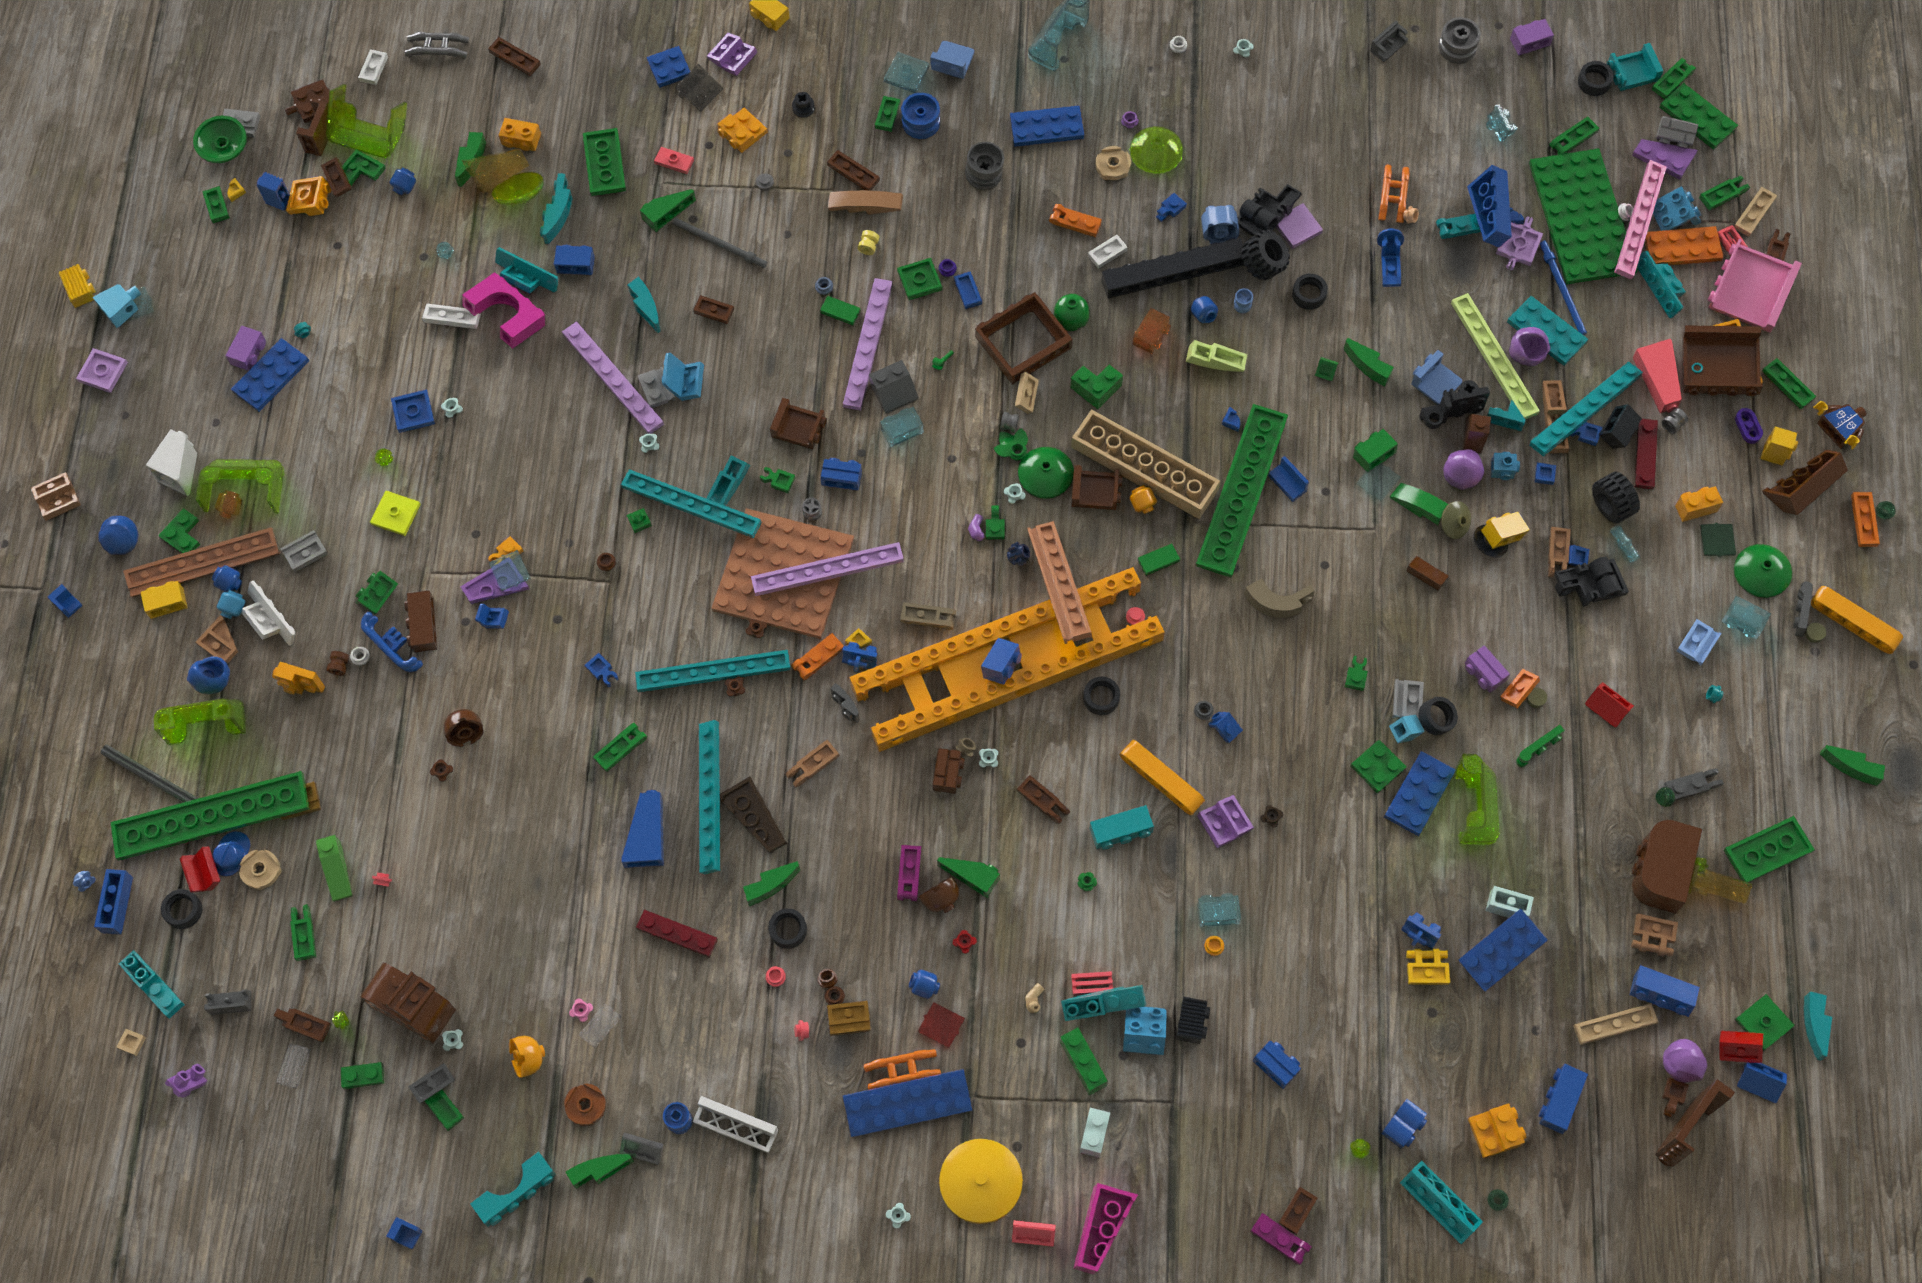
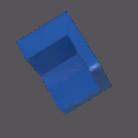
(64, 601)
(404, 1233)

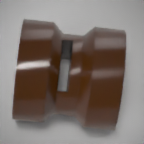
(337, 663)

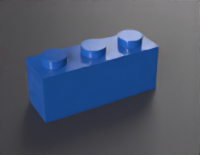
(113, 901)
(1664, 991)
(1562, 1098)

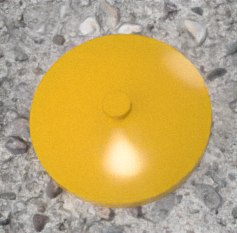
(980, 1181)

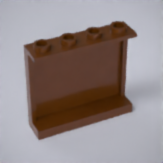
(1728, 360)
(1708, 1101)

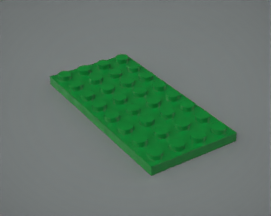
(1580, 214)

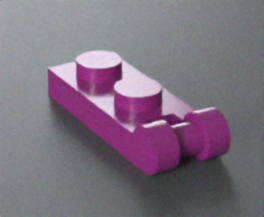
(909, 872)
(1280, 1238)

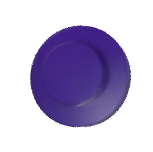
(947, 268)

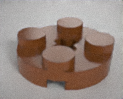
(590, 1115)

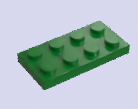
(1691, 107)
(604, 162)
(1769, 850)

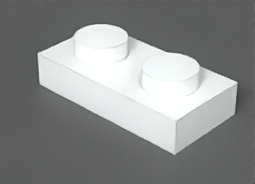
(373, 67)
(1107, 251)

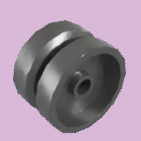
(1459, 40)

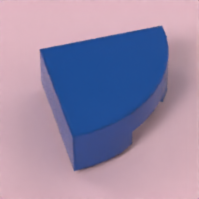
(1516, 217)
(1231, 420)

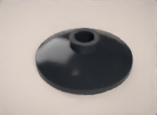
(1484, 546)

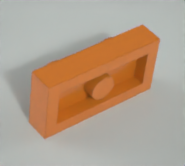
(1520, 688)

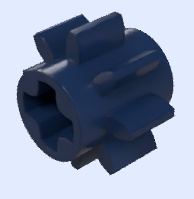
(1018, 554)

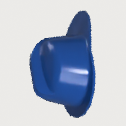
(230, 853)

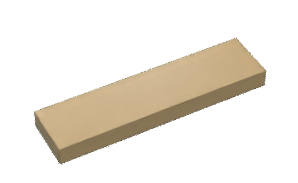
(1615, 1024)

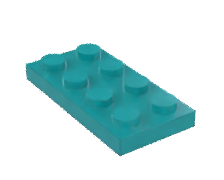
(1562, 337)

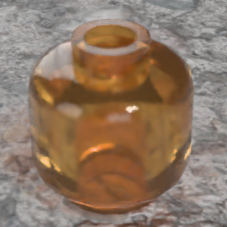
(228, 504)

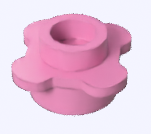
(580, 1004)

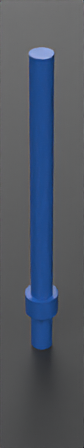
(1550, 258)

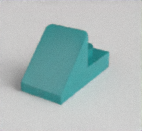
(1510, 419)

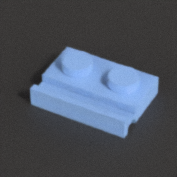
(1698, 642)

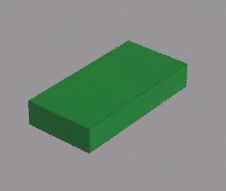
(840, 310)
(1158, 559)
(444, 1109)

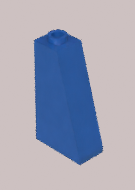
(645, 836)

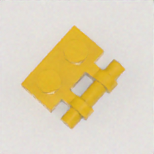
(1427, 973)

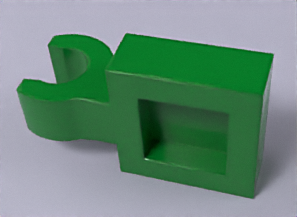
(995, 527)

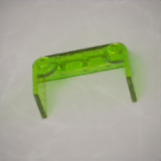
(361, 135)
(264, 471)

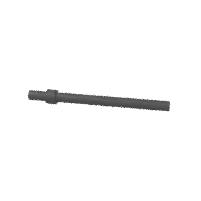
(749, 257)

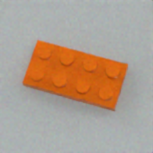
(1684, 246)

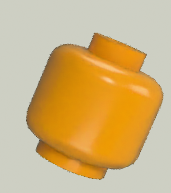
(1143, 499)

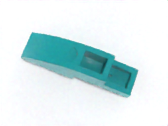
(557, 212)
(151, 984)
(1103, 1002)

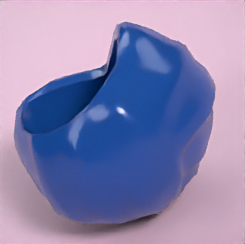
(118, 535)
(209, 675)

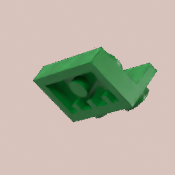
(376, 592)

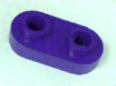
(1750, 426)

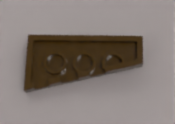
(751, 810)

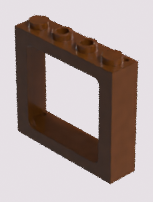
(1028, 304)

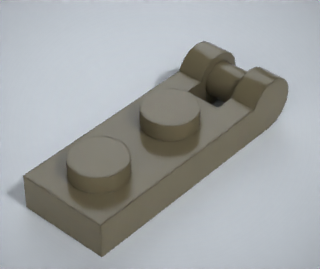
(927, 615)

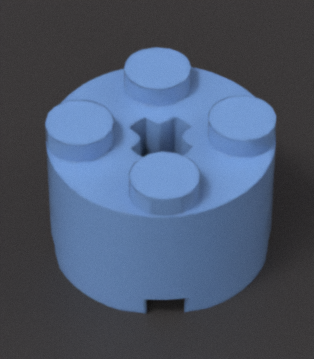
(1220, 223)

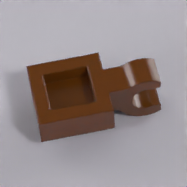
(1675, 1093)

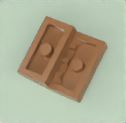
(55, 496)

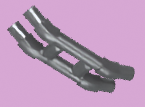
(444, 50)

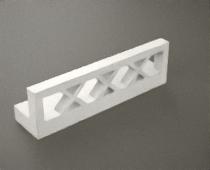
(739, 1117)

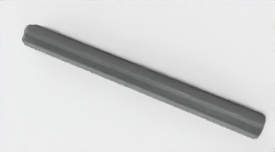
(147, 774)

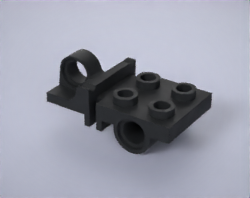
(1266, 209)
(1467, 400)
(1592, 581)

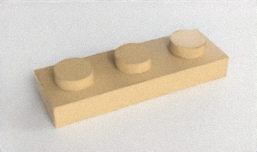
(1755, 211)

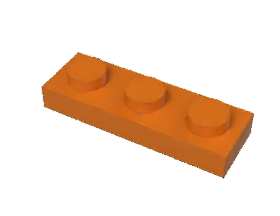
(1865, 519)

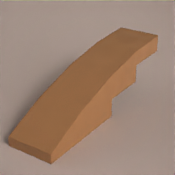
(870, 201)
(1554, 408)

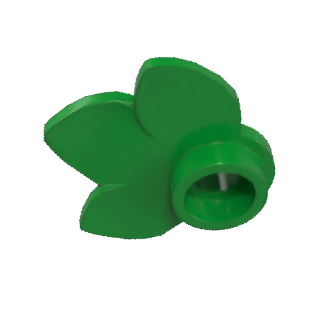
(1011, 443)

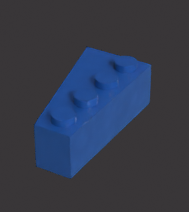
(1491, 205)

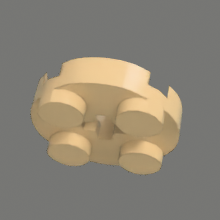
(1110, 172)
(267, 877)

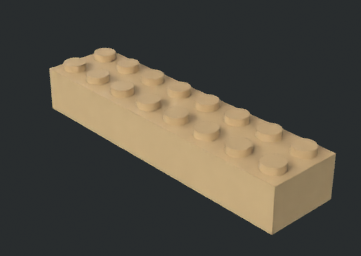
(1145, 464)

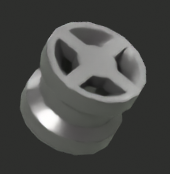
(1009, 422)
(808, 506)

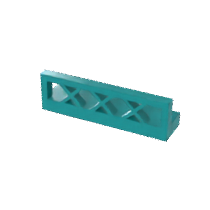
(1439, 1203)

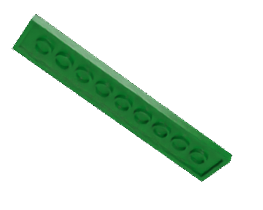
(1242, 491)
(209, 815)

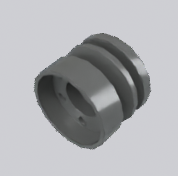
(984, 165)

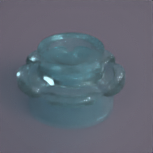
(441, 247)

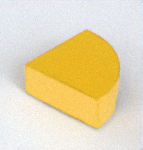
(235, 190)
(860, 638)

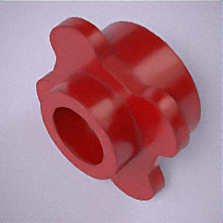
(964, 935)

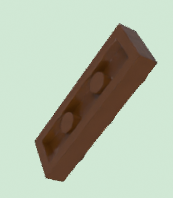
(514, 56)
(853, 171)

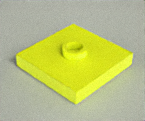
(395, 513)

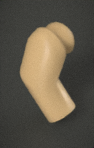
(1032, 998)

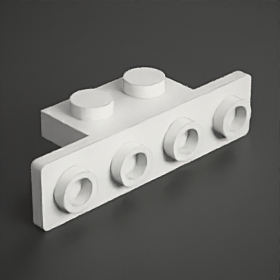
(265, 617)

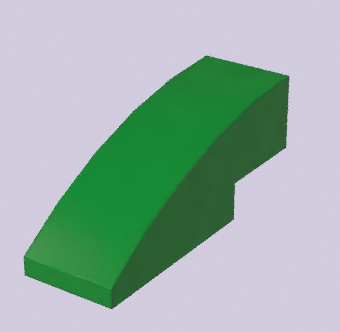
(475, 148)
(1368, 362)
(1419, 502)
(1854, 764)
(771, 883)
(598, 1168)

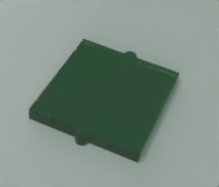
(1718, 539)

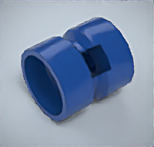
(677, 1118)

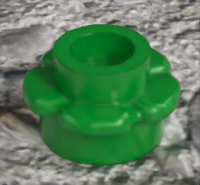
(1087, 886)

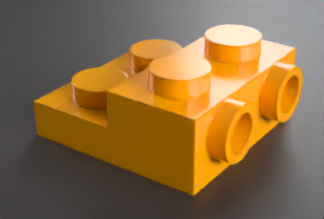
(741, 129)
(309, 196)
(296, 679)
(1497, 1130)

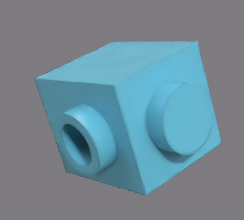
(1406, 728)

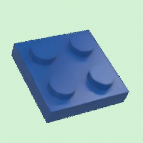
(668, 66)
(412, 411)

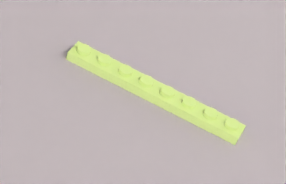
(1494, 355)

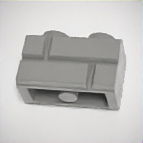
(1676, 131)

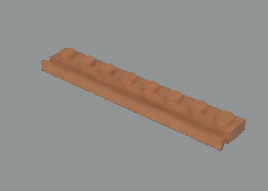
(202, 561)
(1059, 582)

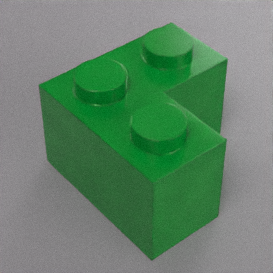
(1096, 388)

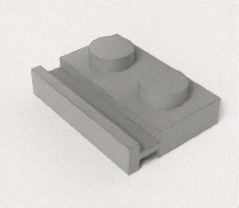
(246, 118)
(653, 388)
(304, 551)
(1407, 698)

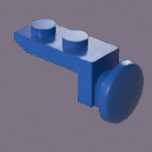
(1390, 242)

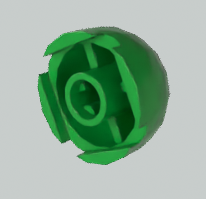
(1072, 312)

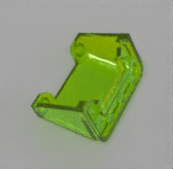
(1483, 824)

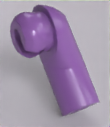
(974, 528)

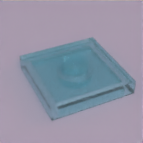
(906, 72)

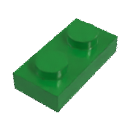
(887, 113)
(216, 204)
(362, 1075)

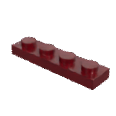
(676, 933)

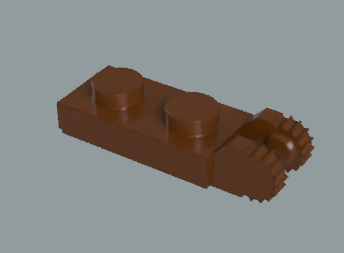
(1777, 247)
(1042, 798)

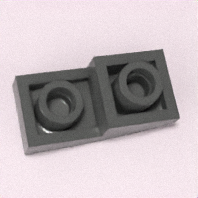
(848, 707)

